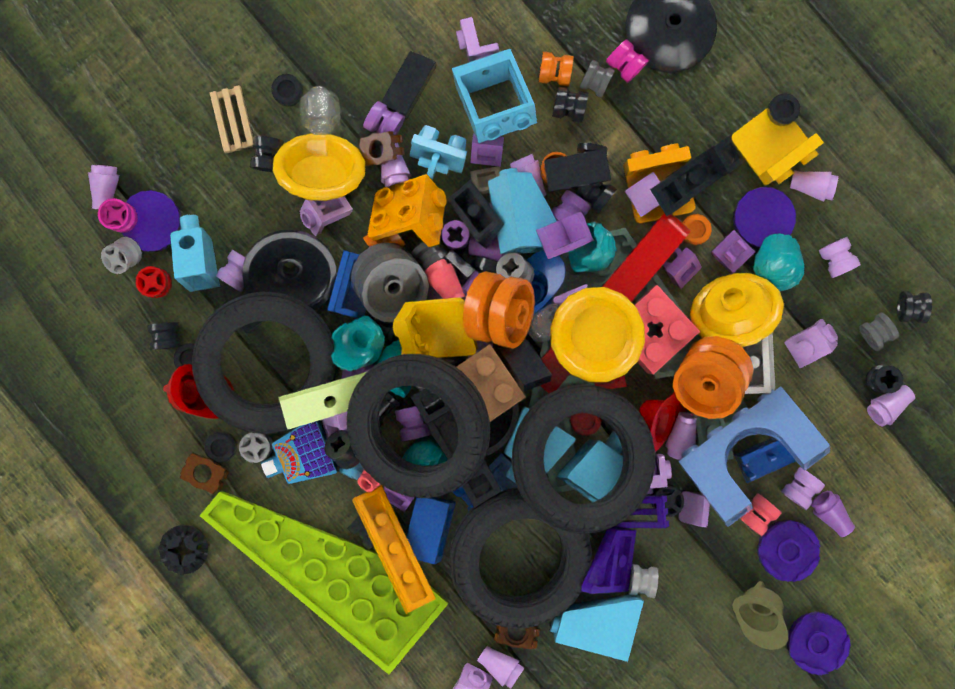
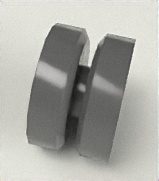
(386, 279)

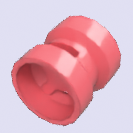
(765, 510)

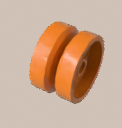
(498, 309)
(713, 377)

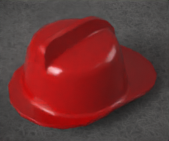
(184, 394)
(661, 417)

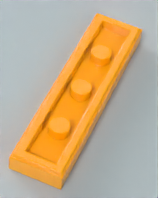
(393, 549)

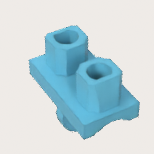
(437, 155)

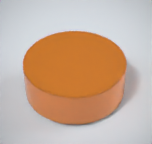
(699, 227)

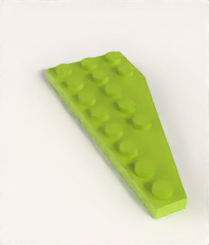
(329, 576)

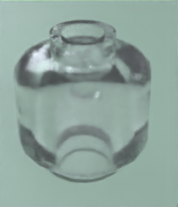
(320, 111)

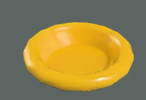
(319, 167)
(738, 308)
(597, 334)

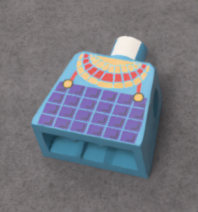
(301, 455)

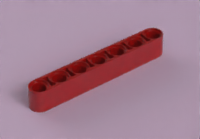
(631, 276)

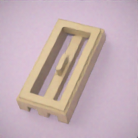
(226, 94)

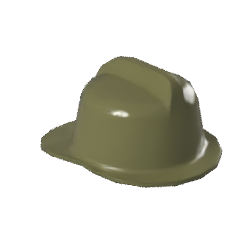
(761, 617)

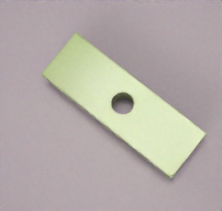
(309, 404)

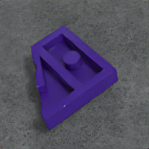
(612, 563)

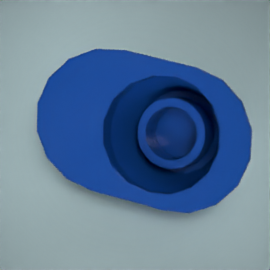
(548, 278)

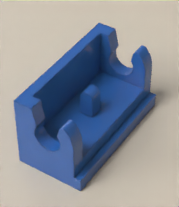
(343, 296)
(763, 459)
(430, 528)

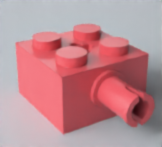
(673, 332)

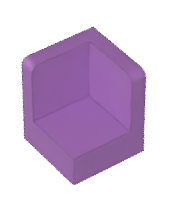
(564, 235)

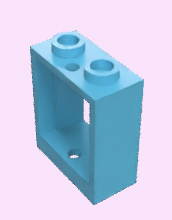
(498, 69)

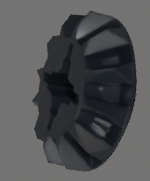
(193, 540)

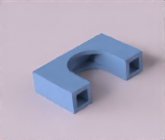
(773, 416)

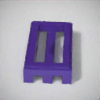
(660, 511)

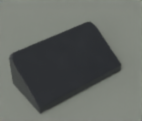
(409, 83)
(476, 213)

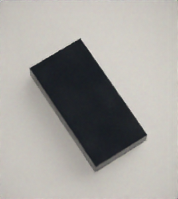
(577, 170)
(524, 365)

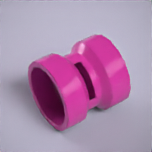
(627, 60)
(112, 211)

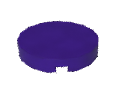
(762, 214)
(156, 220)
(789, 551)
(818, 643)

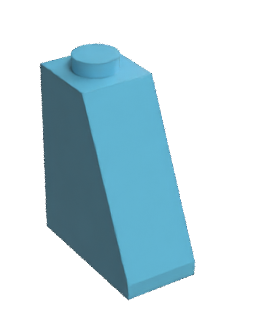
(521, 209)
(600, 625)

